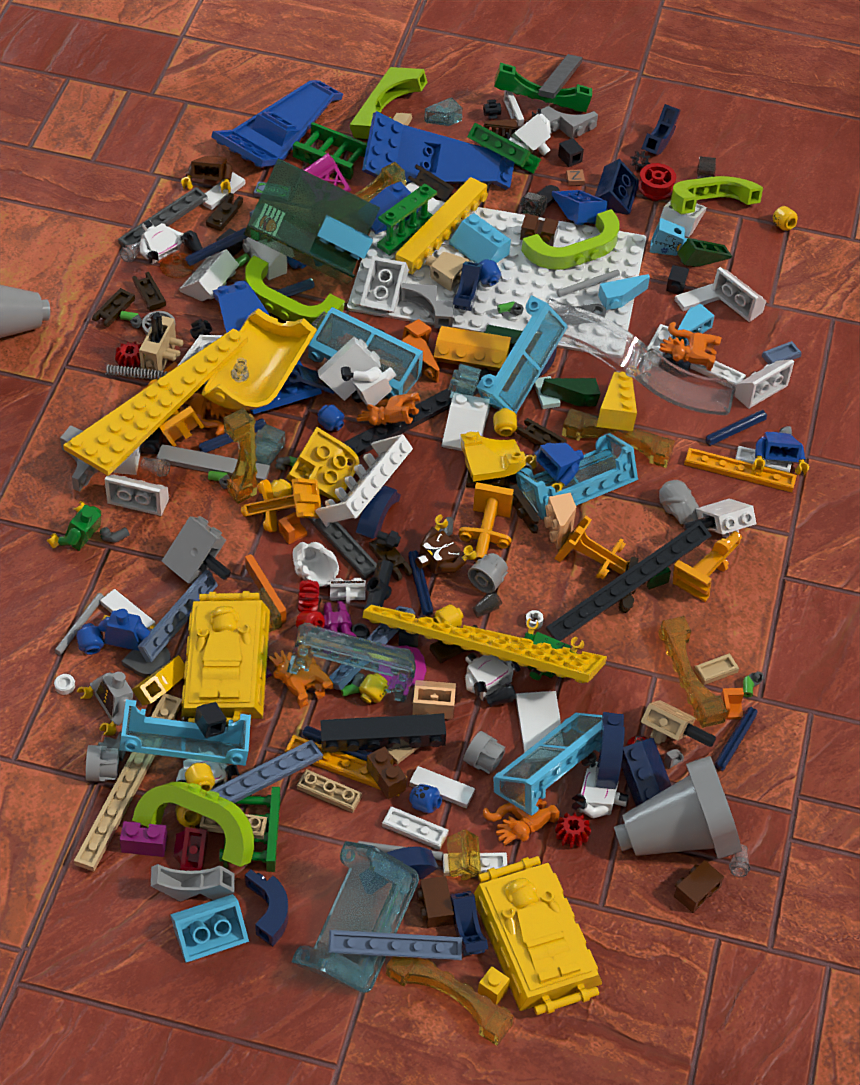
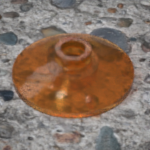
(175, 265)

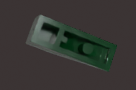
(700, 252)
(572, 390)

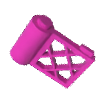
(324, 168)

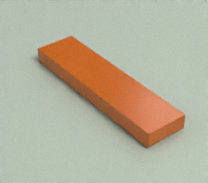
(262, 582)

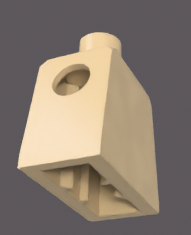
(446, 269)

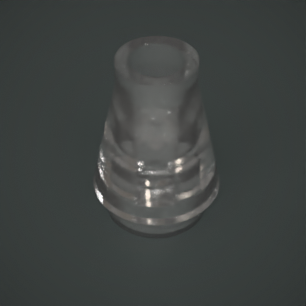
(130, 252)
(240, 370)
(157, 466)
(740, 863)

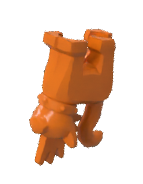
(697, 351)
(201, 405)
(391, 410)
(304, 680)
(526, 825)

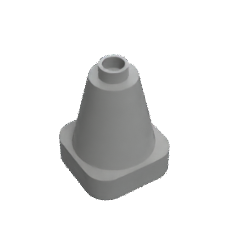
(21, 310)
(683, 817)

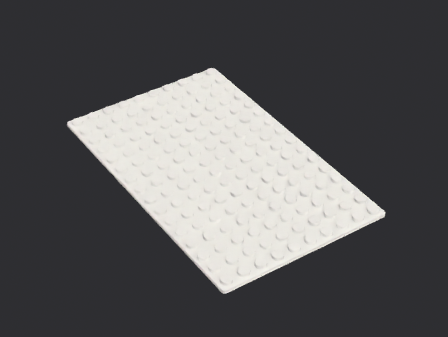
(518, 278)

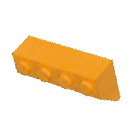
(471, 348)

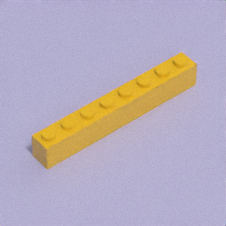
(442, 224)

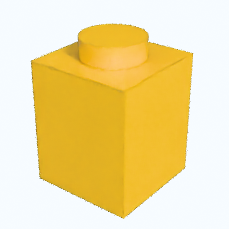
(494, 985)

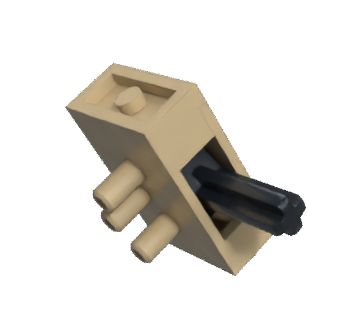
(159, 343)
(673, 723)

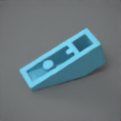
(620, 292)
(696, 320)

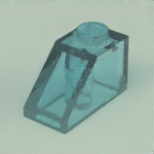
(444, 113)

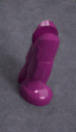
(337, 620)

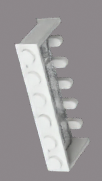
(390, 455)

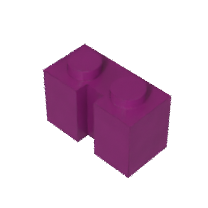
(143, 841)

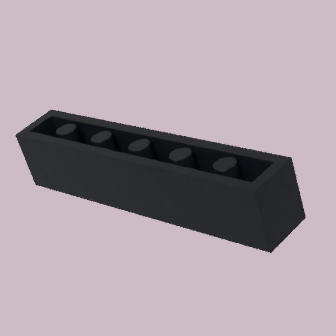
(386, 731)

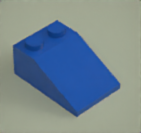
(385, 200)
(579, 205)

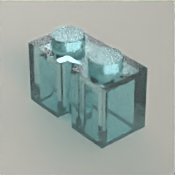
(464, 380)
(268, 444)

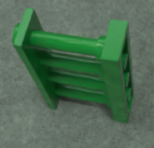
(504, 147)
(309, 154)
(408, 206)
(270, 838)

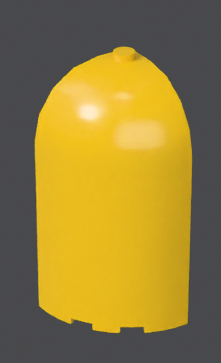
(270, 358)

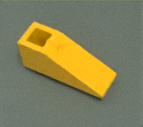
(160, 681)

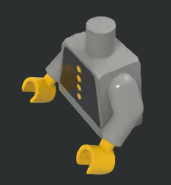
(111, 692)

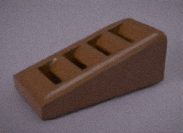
(509, 126)

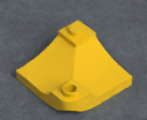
(491, 457)
(325, 461)

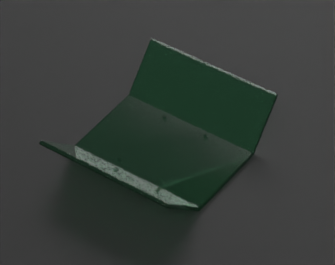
(292, 215)

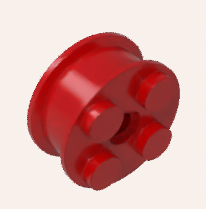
(657, 181)

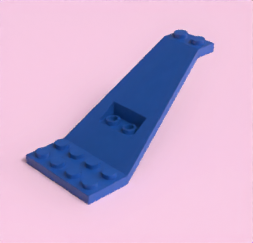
(446, 157)
(236, 305)

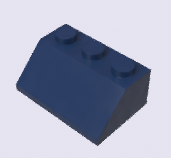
(618, 187)
(644, 770)

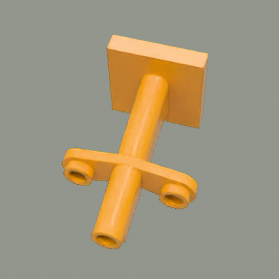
(179, 423)
(304, 499)
(492, 502)
(581, 542)
(696, 578)

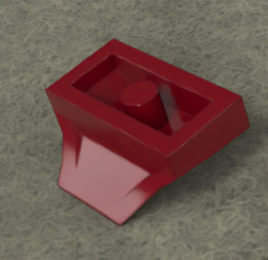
(191, 848)

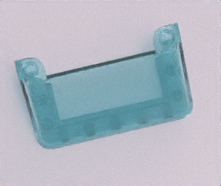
(355, 652)
(369, 901)

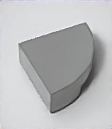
(672, 758)

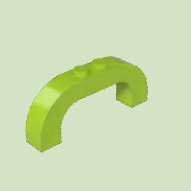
(689, 191)
(578, 253)
(280, 304)
(229, 816)

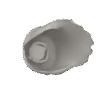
(678, 500)

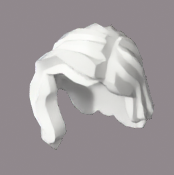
(315, 563)

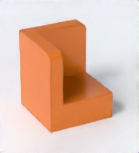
(417, 329)
(291, 528)
(732, 700)

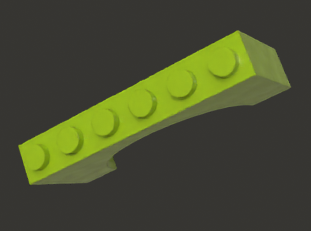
(392, 85)

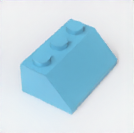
(344, 237)
(480, 240)
(209, 928)

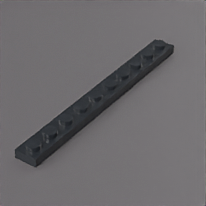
(427, 409)
(628, 581)

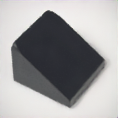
(407, 639)

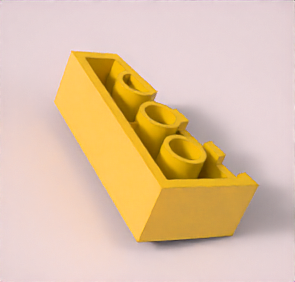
(619, 404)

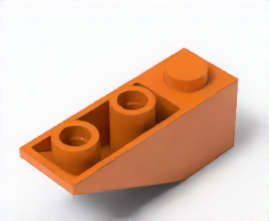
(429, 365)

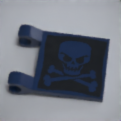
(309, 377)

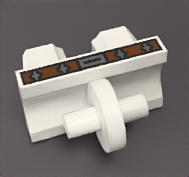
(347, 589)

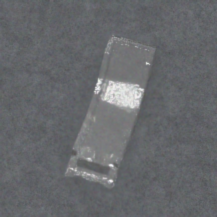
(596, 335)
(678, 385)

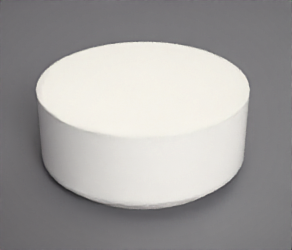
(64, 684)

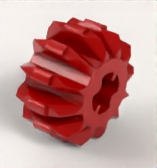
(128, 355)
(308, 595)
(572, 830)

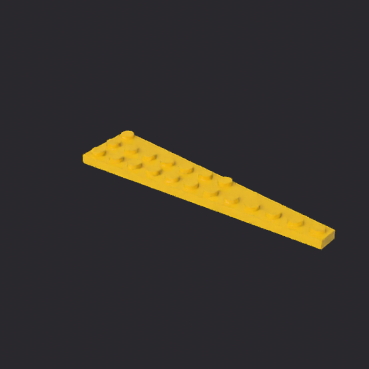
(129, 425)
(506, 647)

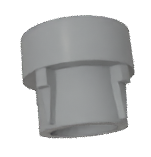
(488, 573)
(484, 752)
(101, 763)

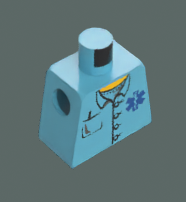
(667, 238)

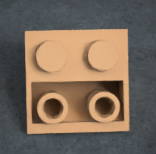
(560, 517)
(434, 698)

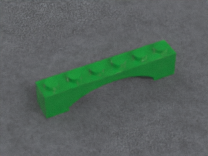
(510, 80)

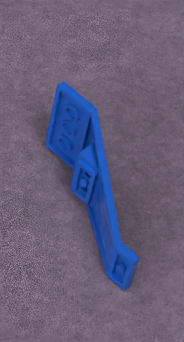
(277, 127)

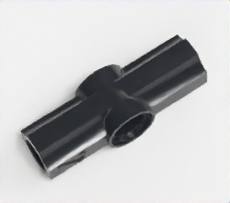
(379, 584)

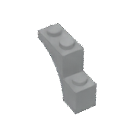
(570, 124)
(426, 297)
(83, 470)
(185, 884)

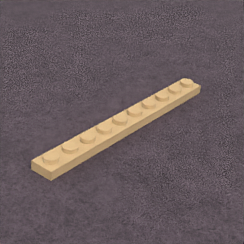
(121, 794)

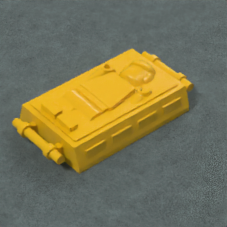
(227, 655)
(536, 936)

